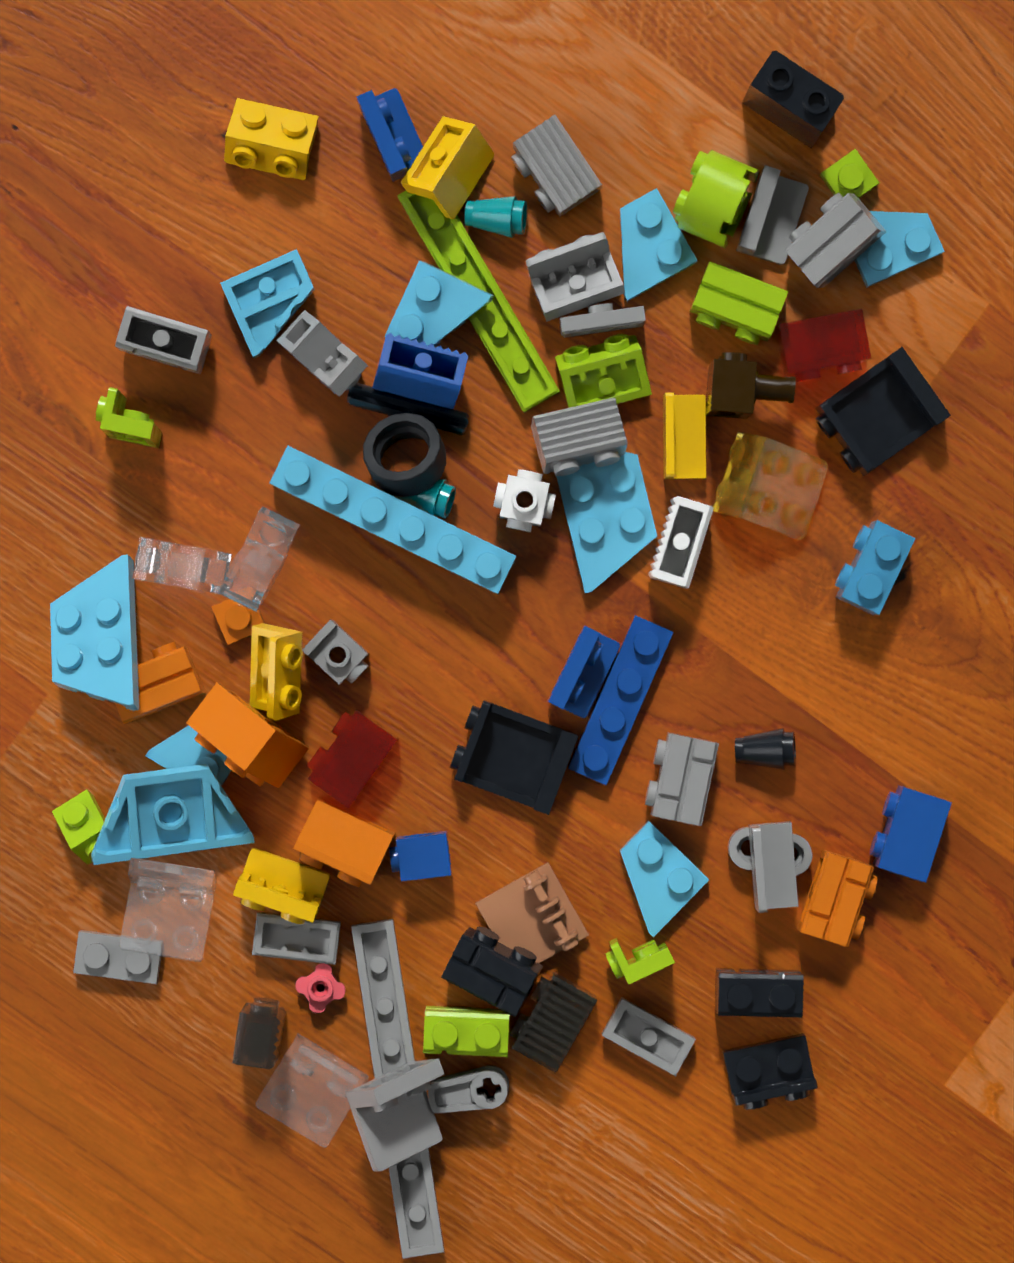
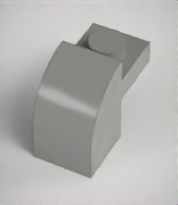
(322, 353)

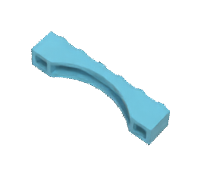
(392, 519)

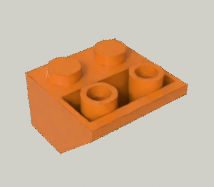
(343, 842)

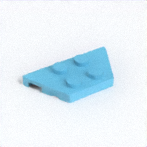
(606, 516)
(97, 636)
(169, 815)

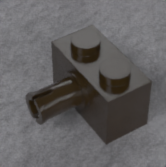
(736, 386)

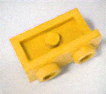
(270, 139)
(276, 670)
(282, 886)

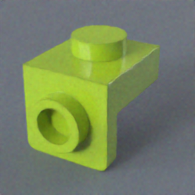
(80, 823)

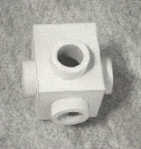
(519, 517)

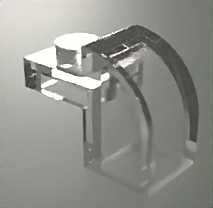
(259, 559)
(181, 565)

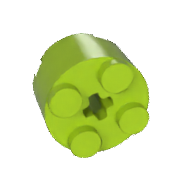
(715, 198)

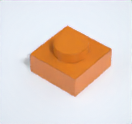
(236, 620)

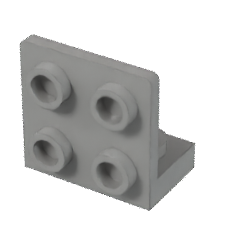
(396, 1113)

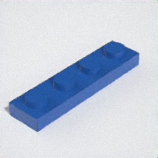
(620, 700)

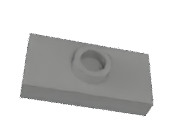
(602, 319)
(294, 941)

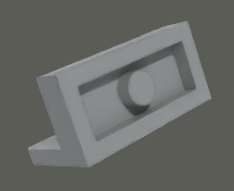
(772, 216)
(773, 865)

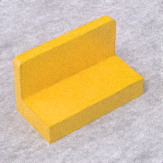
(449, 165)
(684, 436)

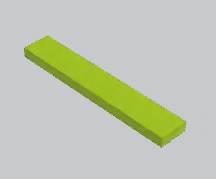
(495, 322)

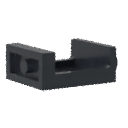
(792, 98)
(881, 412)
(514, 756)

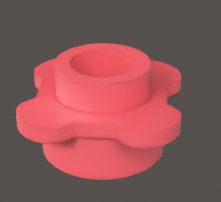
(324, 976)

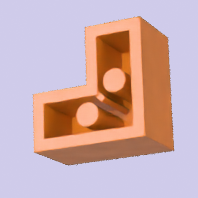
(248, 739)

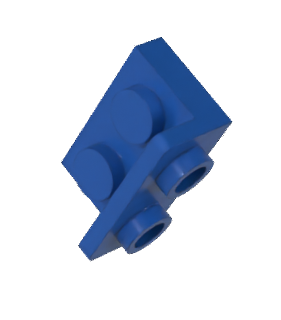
(391, 130)
(584, 672)

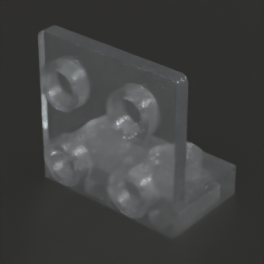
(168, 910)
(310, 1090)

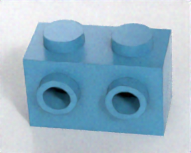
(874, 567)

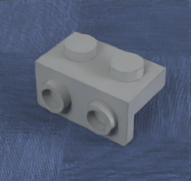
(574, 276)

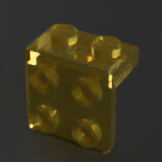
(770, 485)

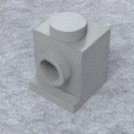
(334, 636)

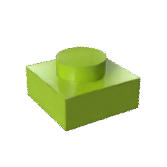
(849, 176)

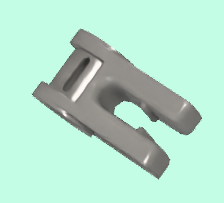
(462, 1091)

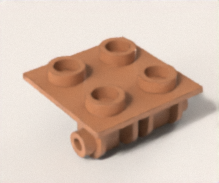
(534, 914)

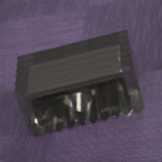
(553, 1021)
(259, 1033)

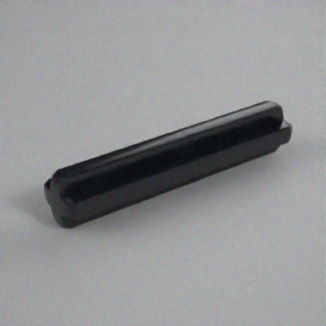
(390, 404)

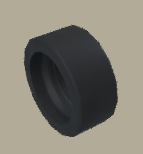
(393, 430)

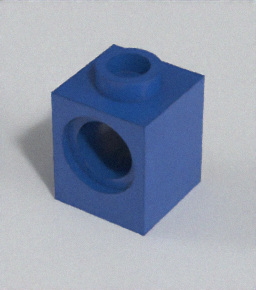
(421, 856)

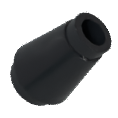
(767, 749)

